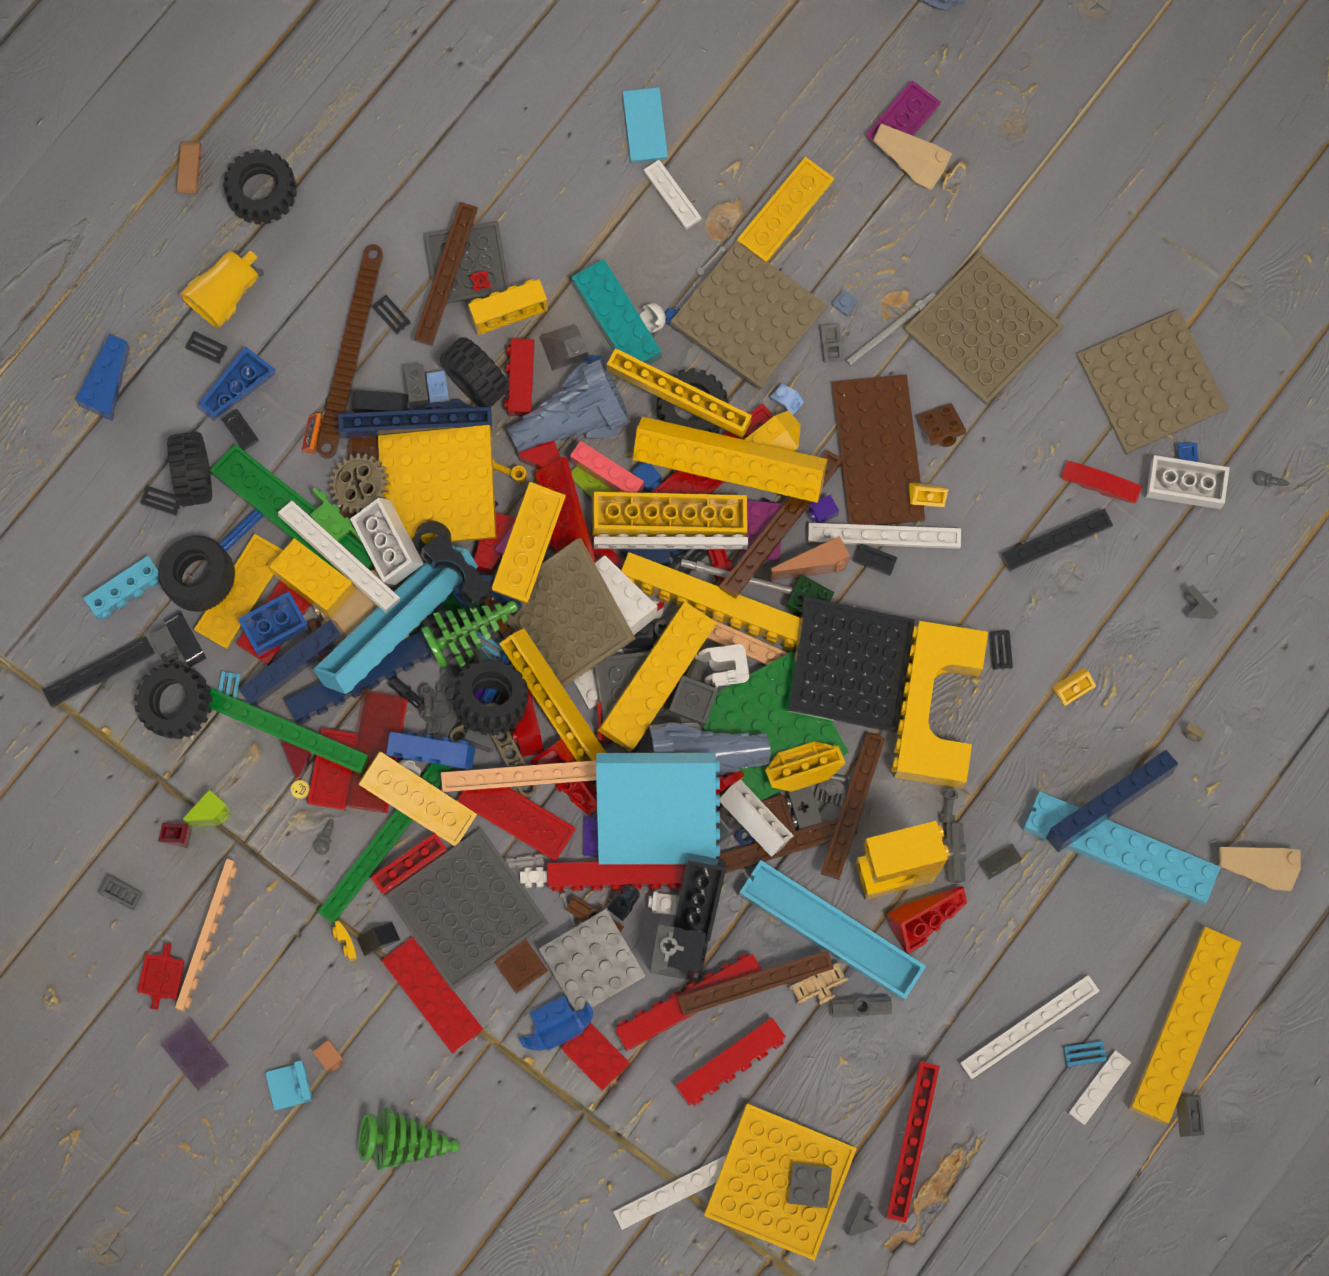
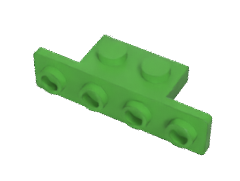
(331, 520)

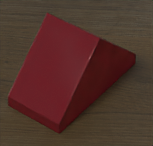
(297, 758)
(175, 834)

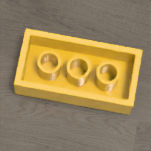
(508, 306)
(312, 578)

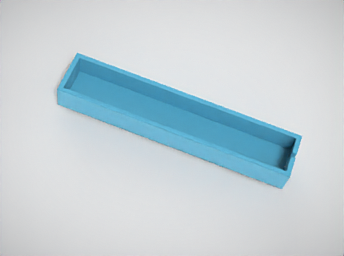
(383, 630)
(1129, 852)
(832, 930)

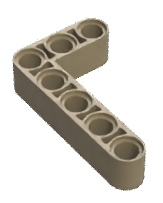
(503, 748)

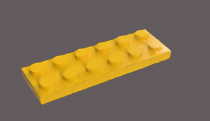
(786, 209)
(528, 542)
(250, 582)
(417, 799)

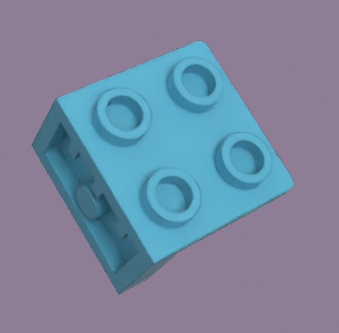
(289, 1086)

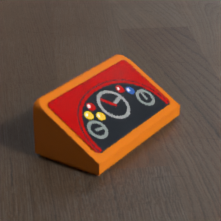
(312, 433)

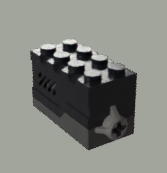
(679, 953)

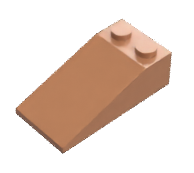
(820, 560)

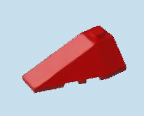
(581, 792)
(919, 919)

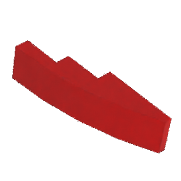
(1102, 482)

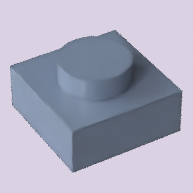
(845, 303)

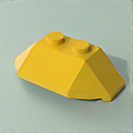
(780, 432)
(804, 766)

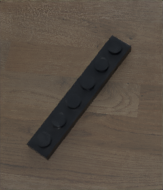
(1056, 540)
(98, 671)

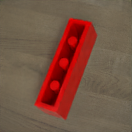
(521, 377)
(409, 864)

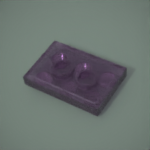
(194, 1055)

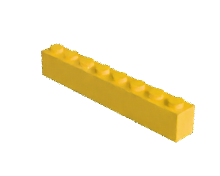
(679, 393)
(552, 696)

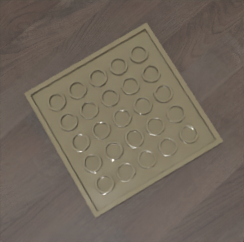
(748, 315)
(984, 327)
(1152, 381)
(572, 615)

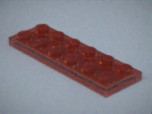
(379, 717)

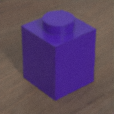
(823, 510)

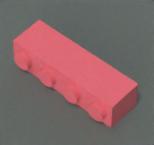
(605, 470)

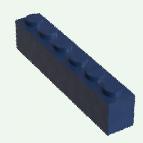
(293, 662)

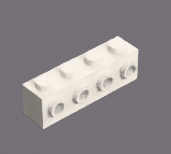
(756, 818)

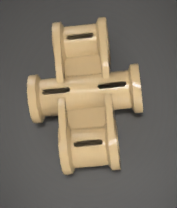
(814, 985)

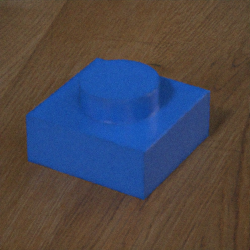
(1187, 451)

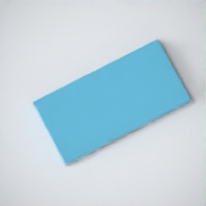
(645, 125)

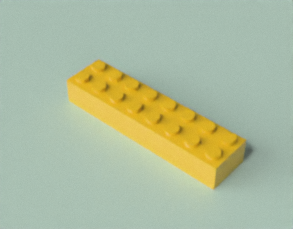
(668, 514)
(657, 676)

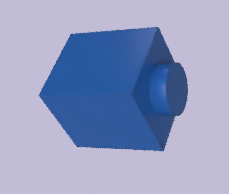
(649, 475)

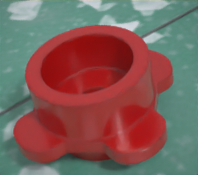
(480, 276)

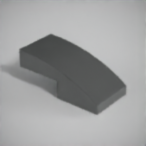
(831, 343)

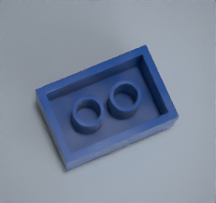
(273, 624)

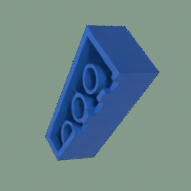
(105, 379)
(236, 383)
(431, 750)

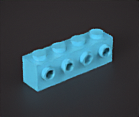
(123, 588)

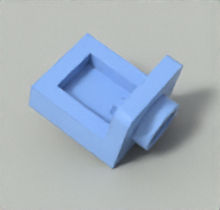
(437, 386)
(787, 398)

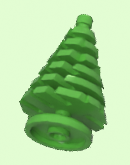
(470, 628)
(399, 1140)

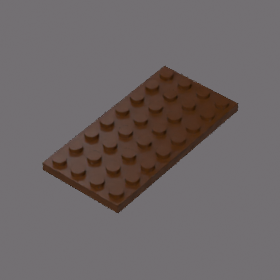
(877, 450)

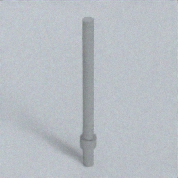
(918, 307)
(700, 567)

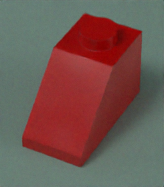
(540, 455)

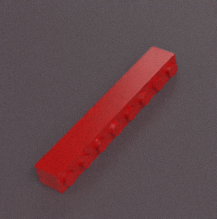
(613, 876)
(668, 1014)
(912, 1142)

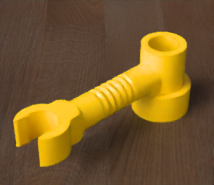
(514, 473)

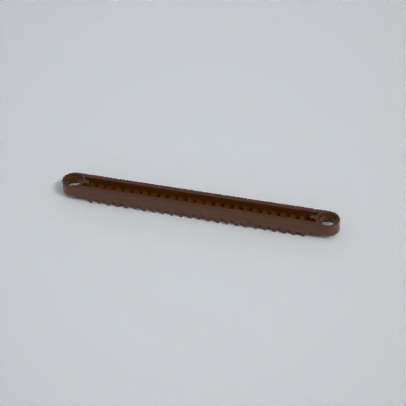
(350, 349)

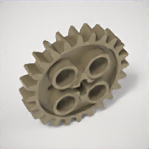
(343, 490)

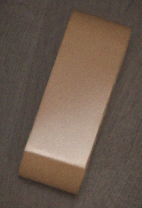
(189, 167)

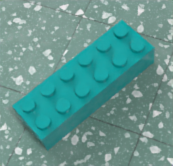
(615, 313)

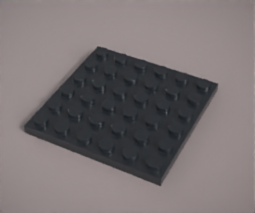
(850, 665)

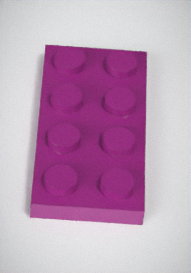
(908, 111)

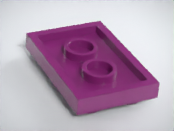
(758, 517)

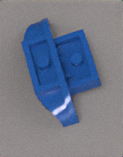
(556, 1024)

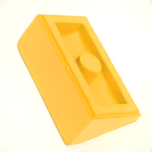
(927, 494)
(1074, 686)

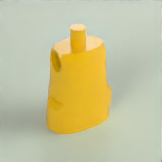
(221, 288)

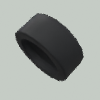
(430, 527)

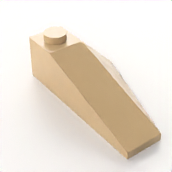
(916, 156)
(1268, 866)

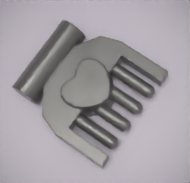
(832, 787)

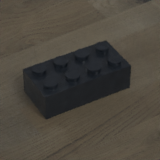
(699, 894)

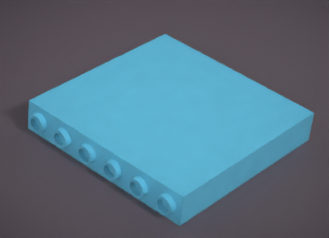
(657, 807)

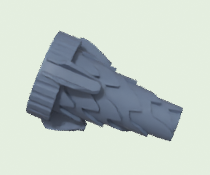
(585, 406)
(732, 750)

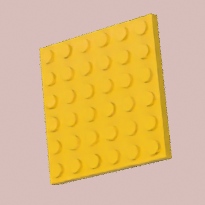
(443, 480)
(756, 1181)

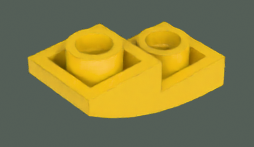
(342, 935)

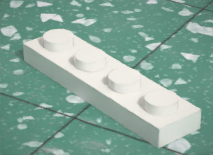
(672, 194)
(1099, 1087)

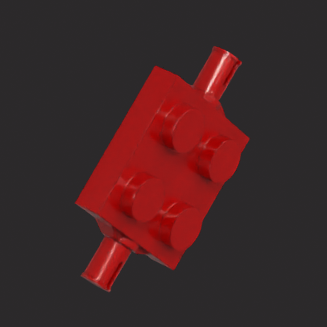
(161, 976)

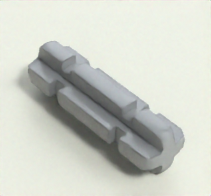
(525, 860)

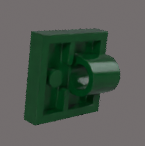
(806, 588)

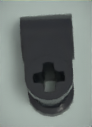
(624, 902)

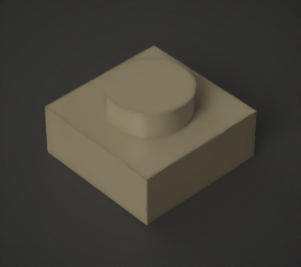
(1193, 732)

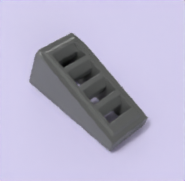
(108, 880)

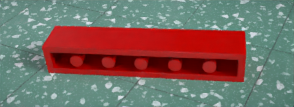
(730, 1062)

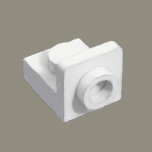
(662, 903)

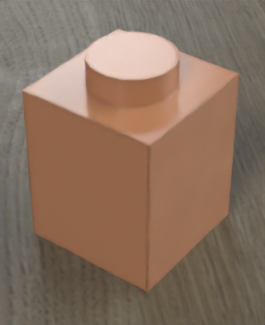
(329, 1057)

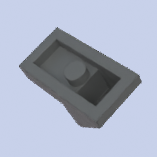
(1203, 607)
(860, 1225)

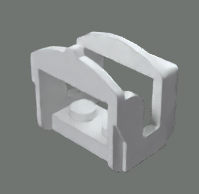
(728, 659)

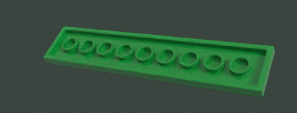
(269, 495)

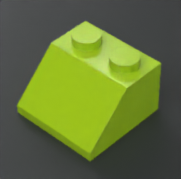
(208, 812)

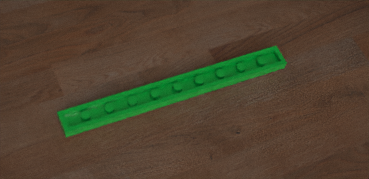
(288, 731)
(374, 854)

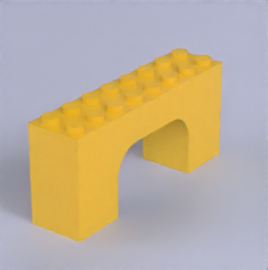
(921, 753)
(902, 860)

